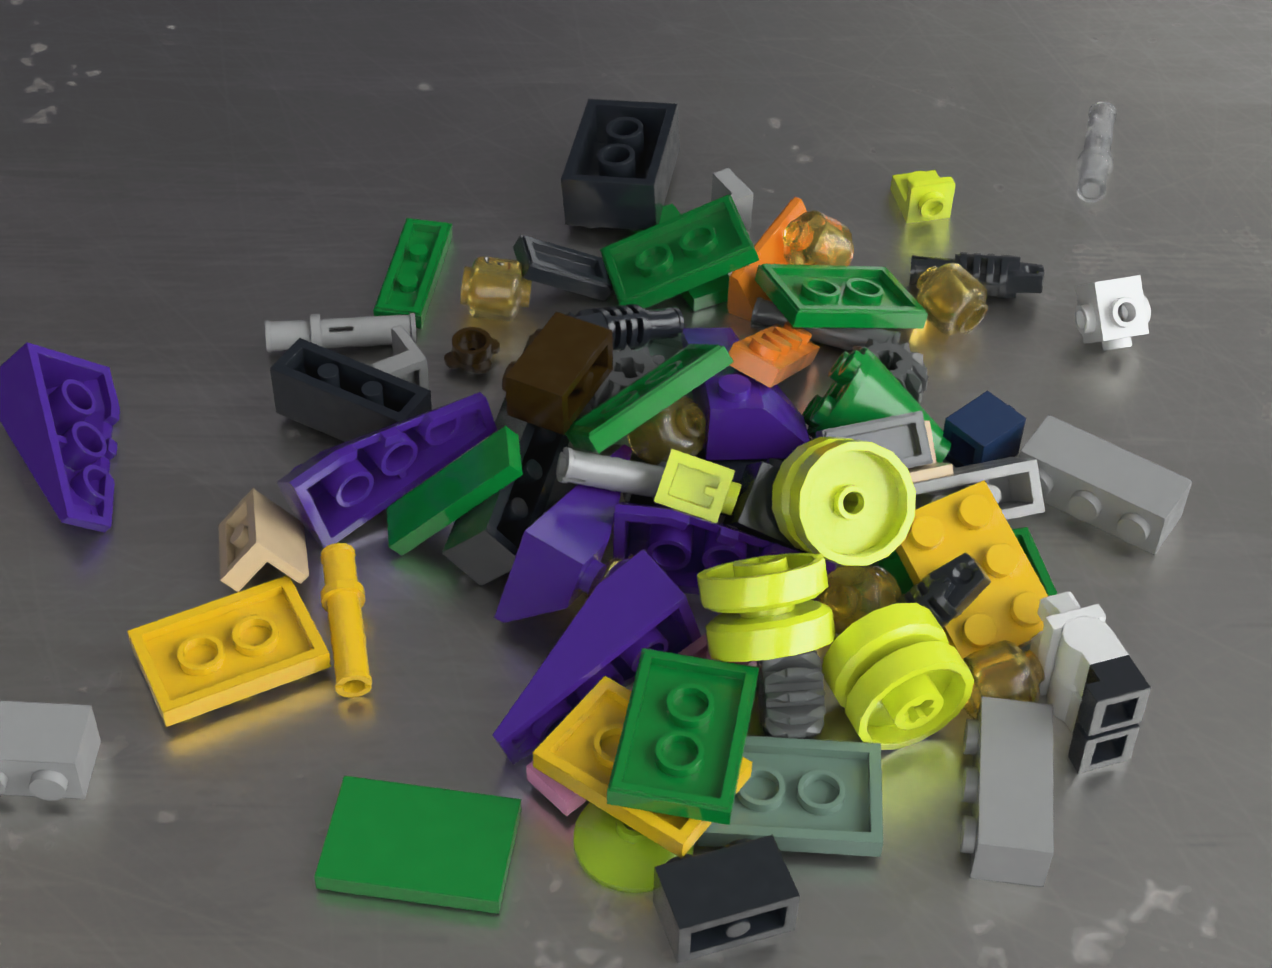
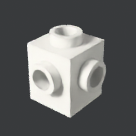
(1112, 312)

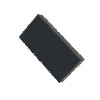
(563, 267)

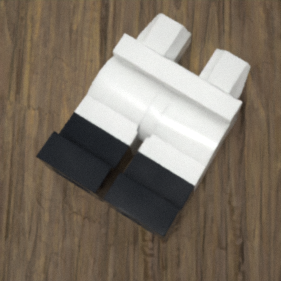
(1089, 682)

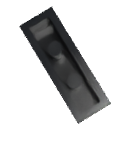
(341, 393)

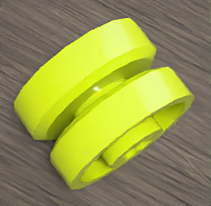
(844, 500)
(766, 607)
(897, 675)

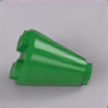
(863, 393)

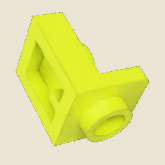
(923, 195)
(697, 487)

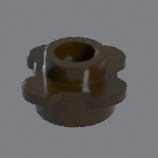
(472, 350)

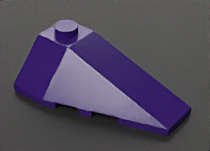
(741, 413)
(62, 425)
(369, 473)
(686, 543)
(561, 553)
(625, 612)

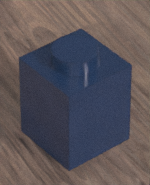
(983, 431)

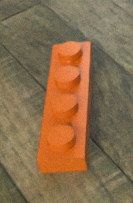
(774, 353)

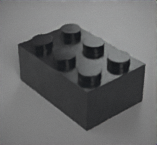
(621, 164)

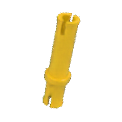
(343, 601)

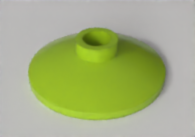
(615, 854)

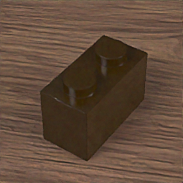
(558, 372)

